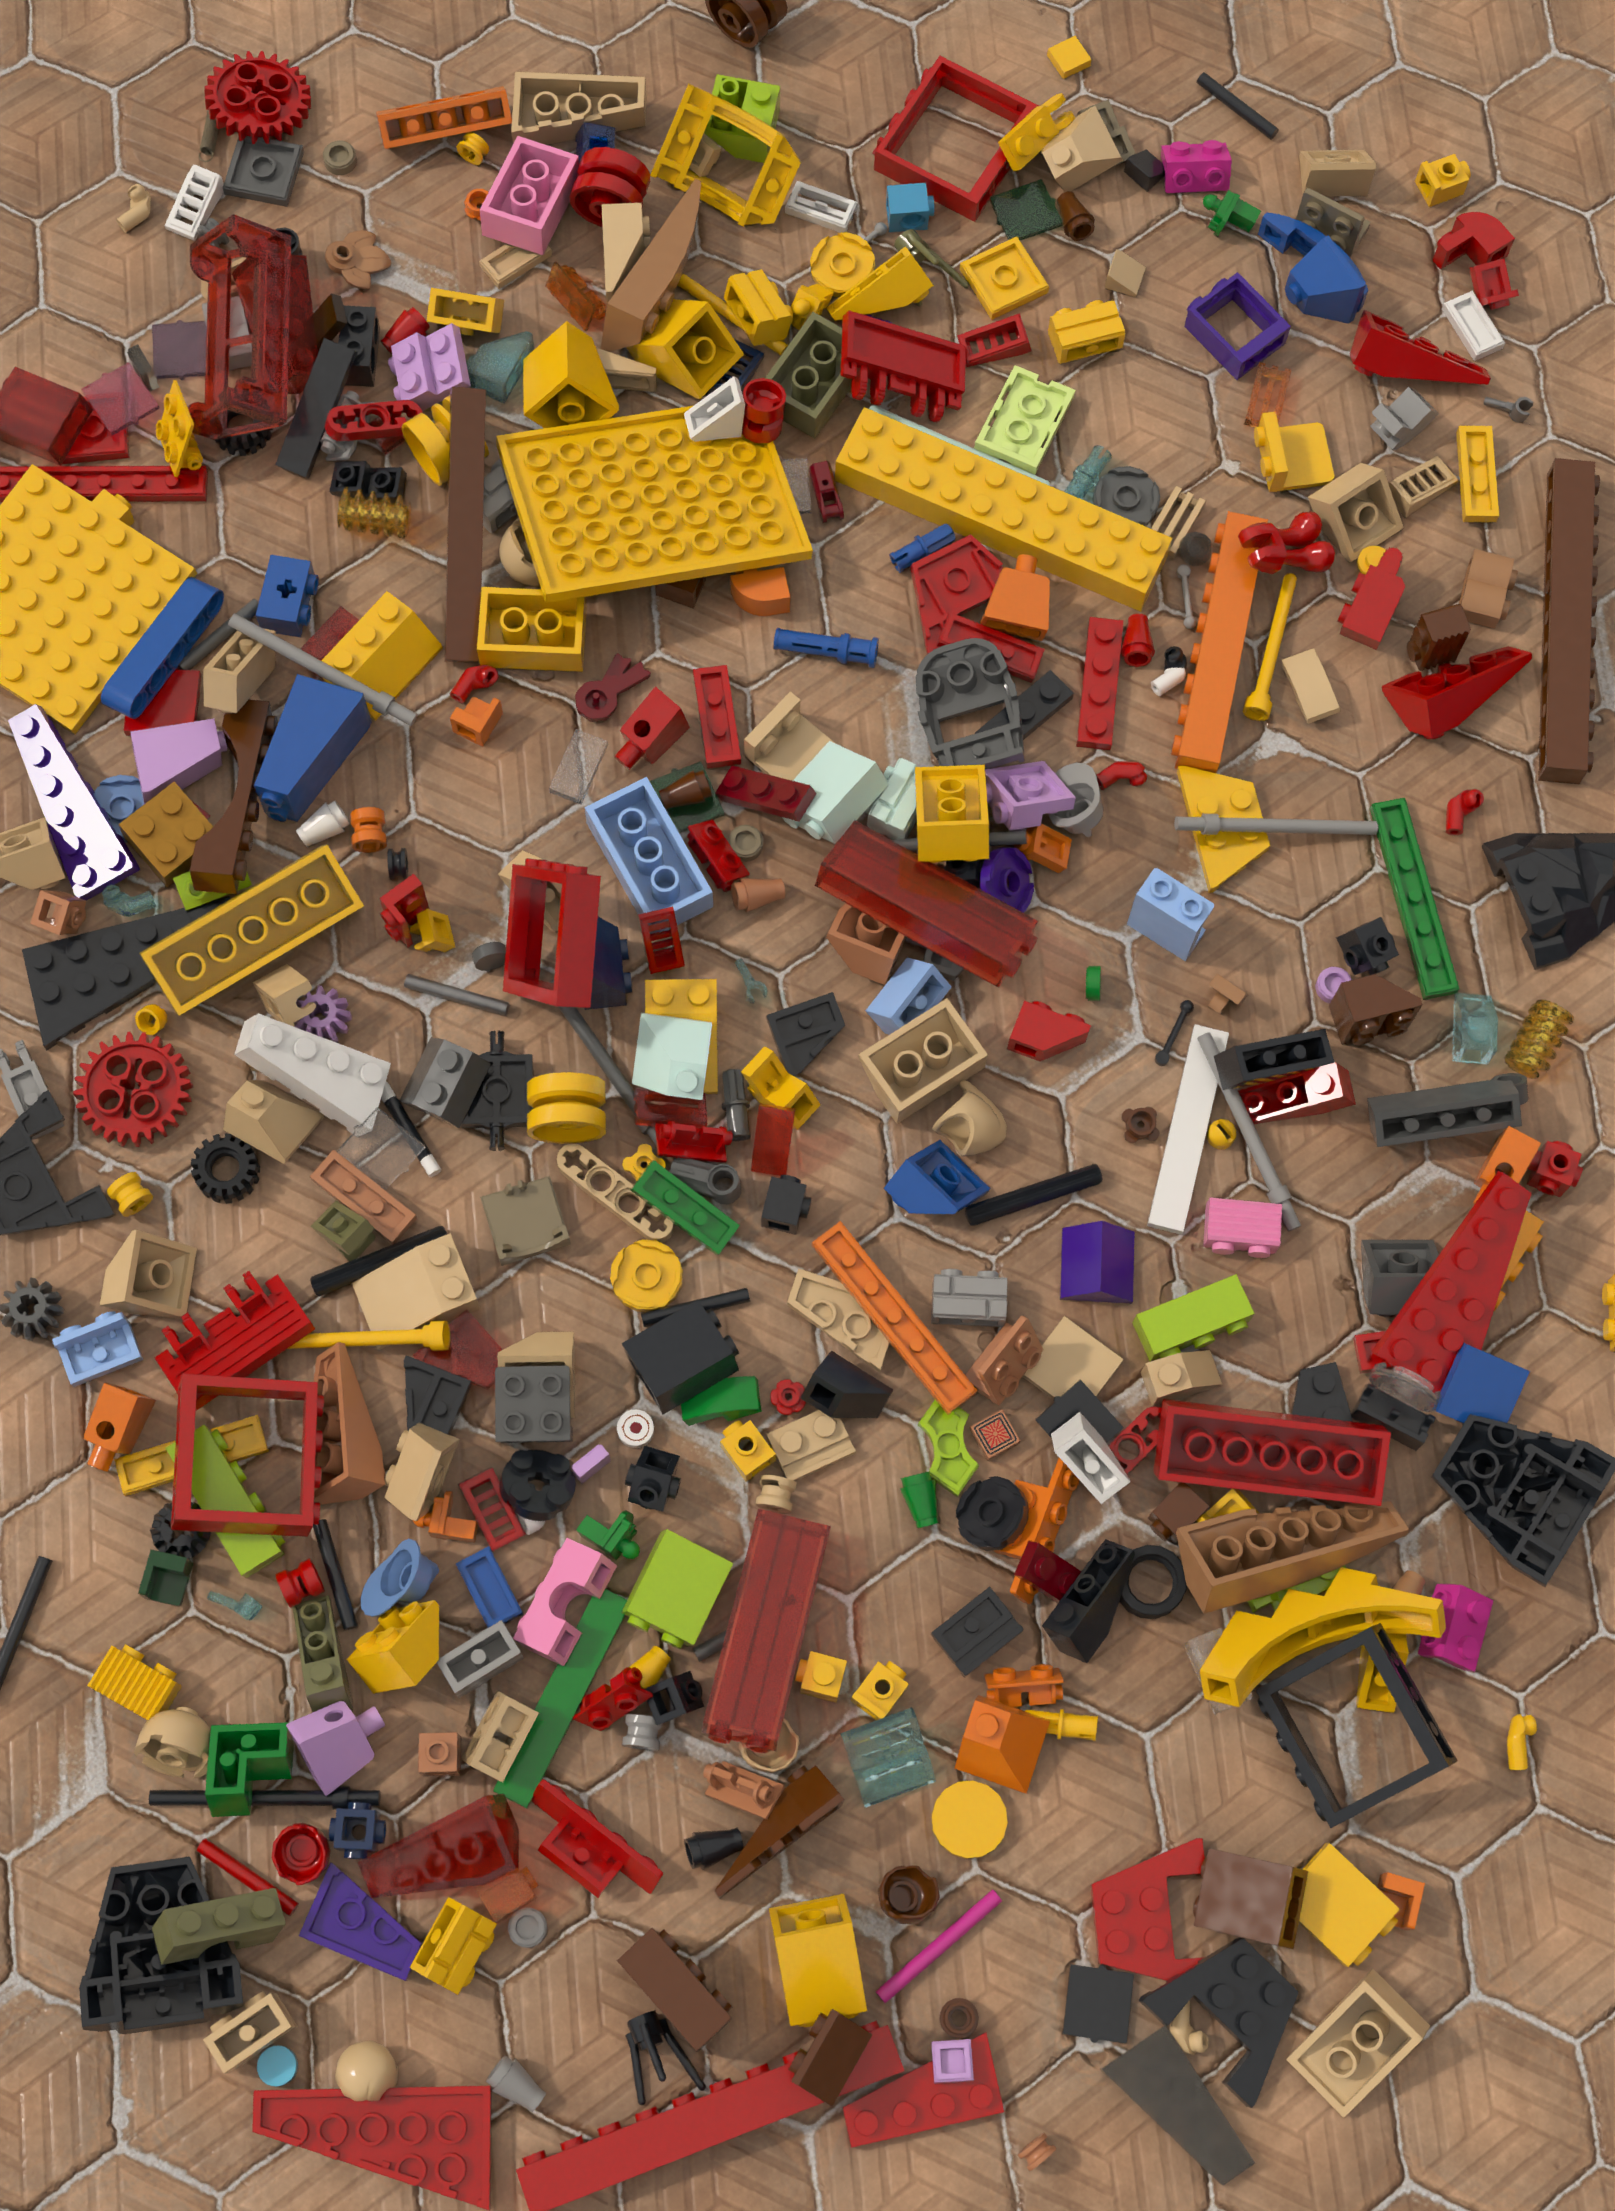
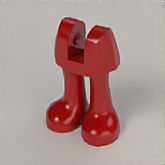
(1300, 535)

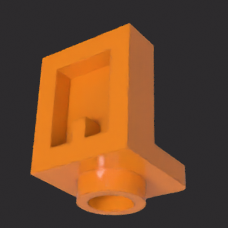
(1046, 847)

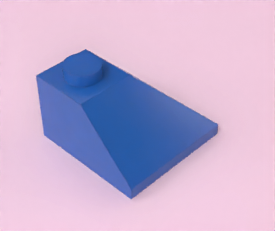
(1325, 284)
(935, 1182)

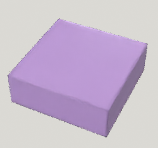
(590, 1463)
(952, 2061)

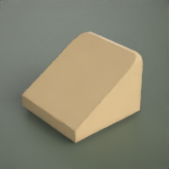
(1124, 274)

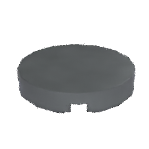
(1128, 494)

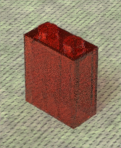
(41, 415)

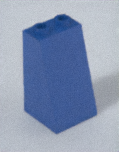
(309, 745)

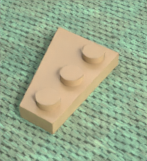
(838, 1315)

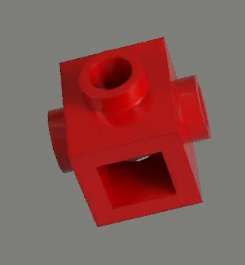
(1555, 1168)

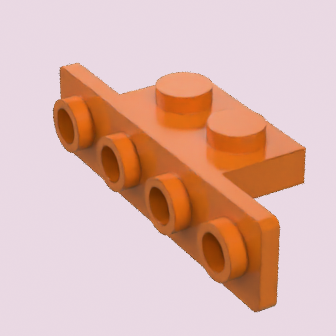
(1045, 1516)

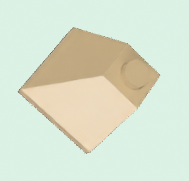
(1081, 151)
(30, 856)
(270, 1119)
(149, 1277)
(543, 1350)

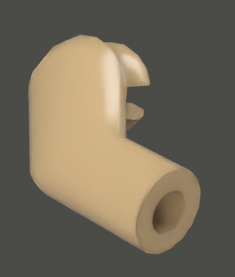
(139, 208)
(1185, 2035)

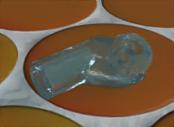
(125, 904)

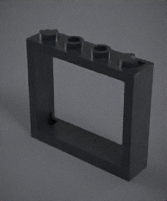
(1405, 1695)

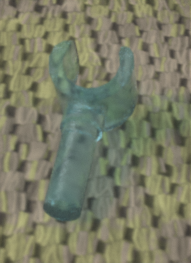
(750, 981)
(246, 1607)

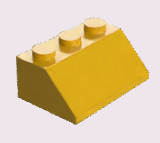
(385, 649)

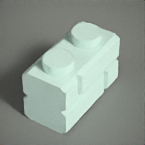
(895, 808)

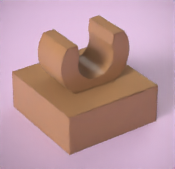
(1225, 993)

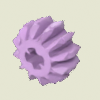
(329, 1006)

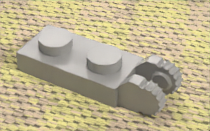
(24, 1083)

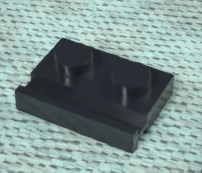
(977, 1632)

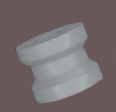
(641, 1732)

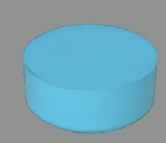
(277, 2066)

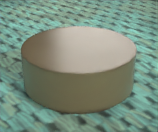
(339, 157)
(746, 842)

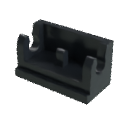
(1404, 1422)

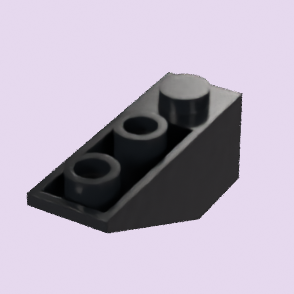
(1089, 1605)

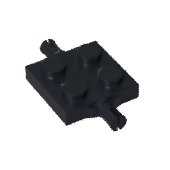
(502, 1094)

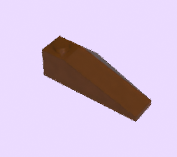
(798, 1810)

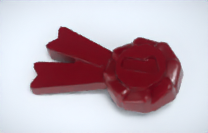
(599, 698)

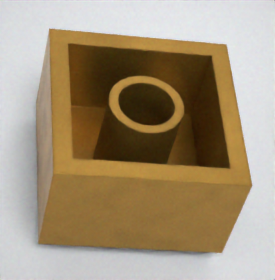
(166, 832)

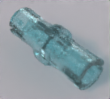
(1086, 475)

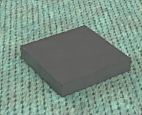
(263, 170)

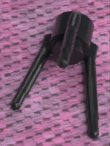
(647, 2032)

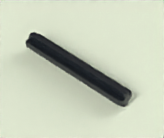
(1033, 1194)
(356, 1269)

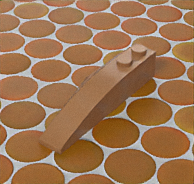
(653, 278)
(1264, 1553)

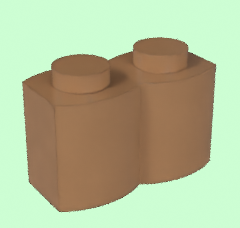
(1486, 588)

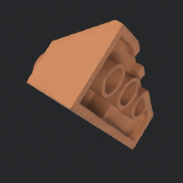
(865, 943)
(350, 1448)

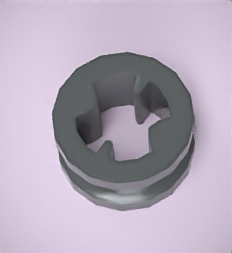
(211, 223)

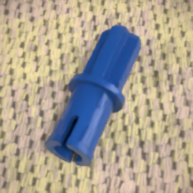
(922, 547)

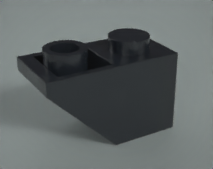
(845, 1390)

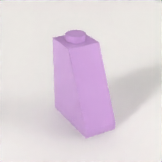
(176, 754)

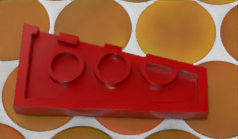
(918, 2104)

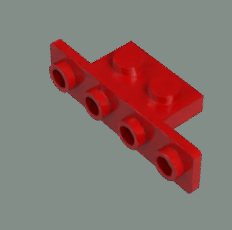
(587, 1847)

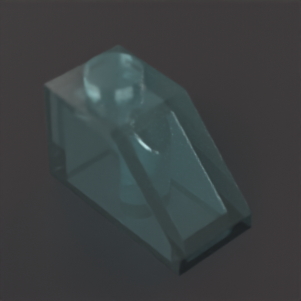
(499, 365)
(1474, 1028)

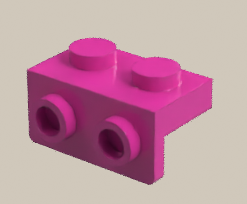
(1196, 167)
(1466, 1624)

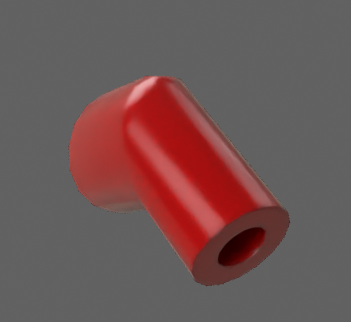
(472, 679)
(1459, 807)

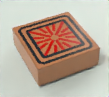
(994, 1434)

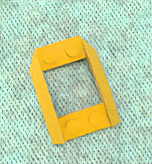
(684, 138)

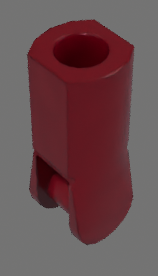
(826, 490)

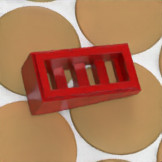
(997, 352)
(666, 958)
(476, 1481)

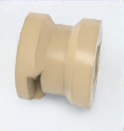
(776, 1493)

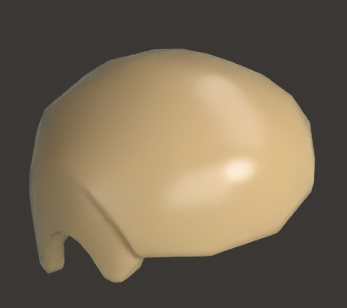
(774, 1760)
(366, 2071)

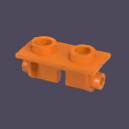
(1038, 1682)

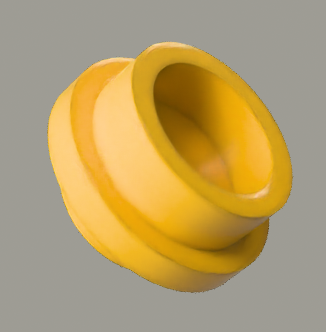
(1369, 556)

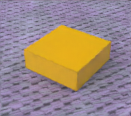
(1069, 57)

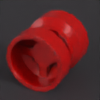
(292, 1586)

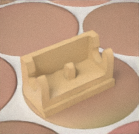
(280, 992)

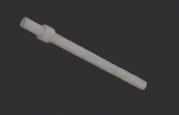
(381, 702)
(1211, 824)
(1277, 1193)

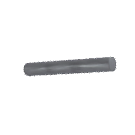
(456, 994)

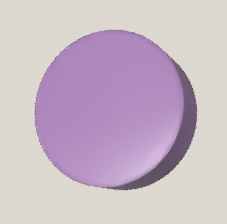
(1329, 982)

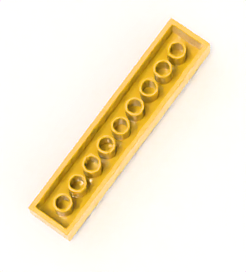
(1002, 508)

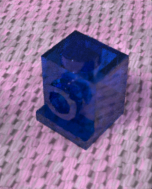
(594, 136)

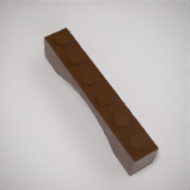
(220, 853)

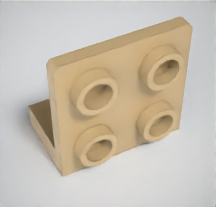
(784, 740)

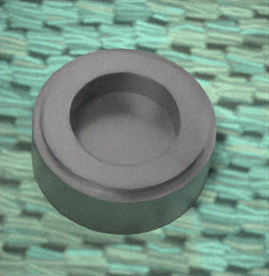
(527, 1927)

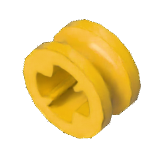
(472, 148)

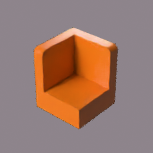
(476, 720)
(1405, 1895)

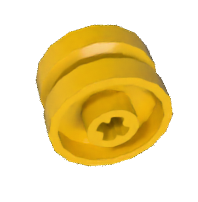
(566, 1108)

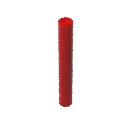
(243, 1873)

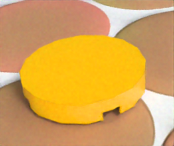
(841, 262)
(646, 1275)
(969, 1819)

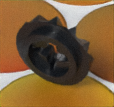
(182, 1546)

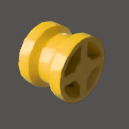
(130, 1194)

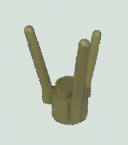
(921, 250)

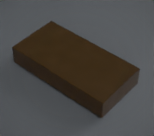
(329, 319)

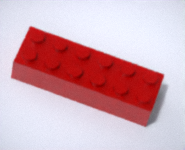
(1272, 1452)

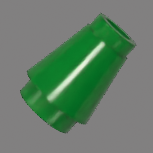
(921, 1498)

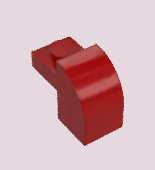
(1476, 235)

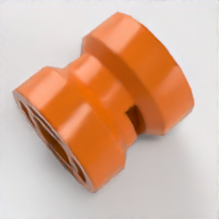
(368, 829)

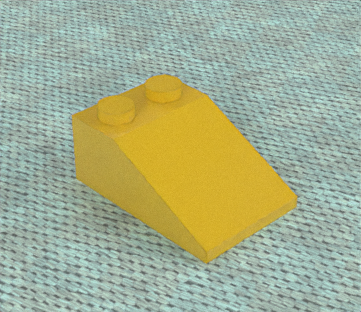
(952, 813)
(689, 1000)

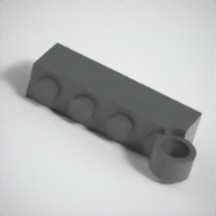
(1448, 1110)

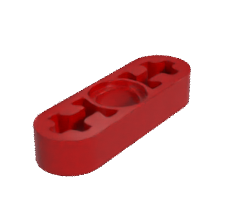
(364, 430)
(1140, 1424)

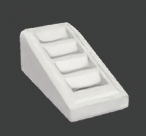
(198, 182)

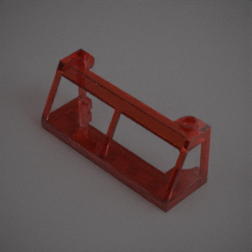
(267, 389)

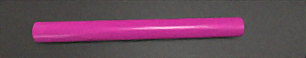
(938, 1946)

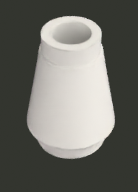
(323, 824)

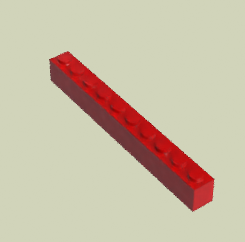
(688, 2127)

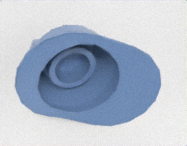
(400, 1578)

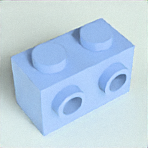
(907, 995)

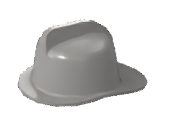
(1088, 805)

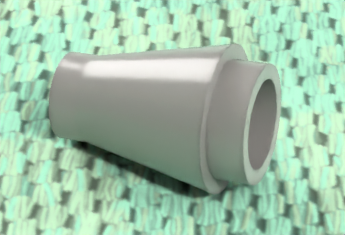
(514, 2083)

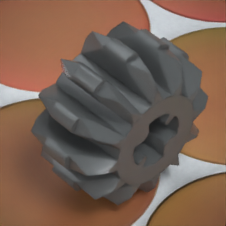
(18, 1310)

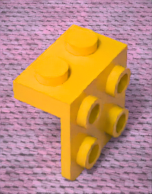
(1293, 454)

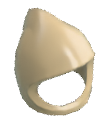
(972, 1123)

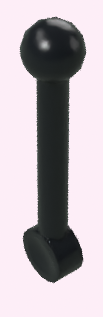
(1162, 1057)

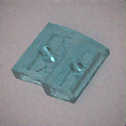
(888, 1757)

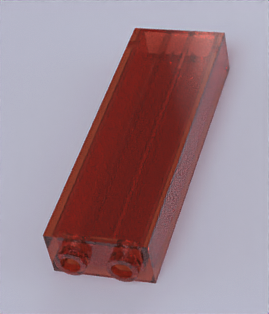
(927, 904)
(766, 1631)

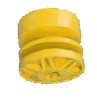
(431, 441)

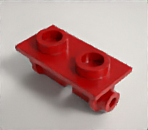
(712, 846)
(692, 1142)
(611, 1703)

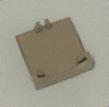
(525, 1220)

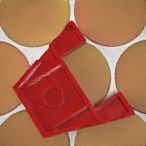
(954, 582)
(1135, 1916)

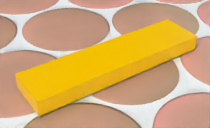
(155, 1467)

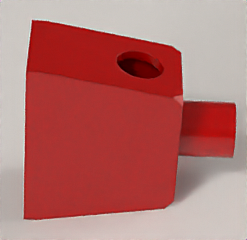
(651, 729)

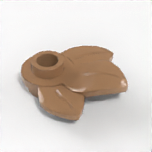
(360, 260)

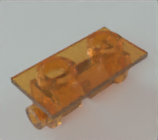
(568, 290)

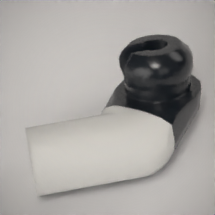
(1174, 671)

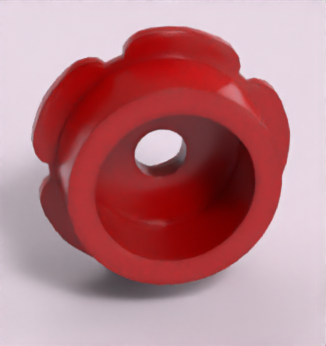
(786, 1406)

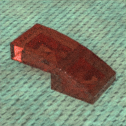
(773, 1139)

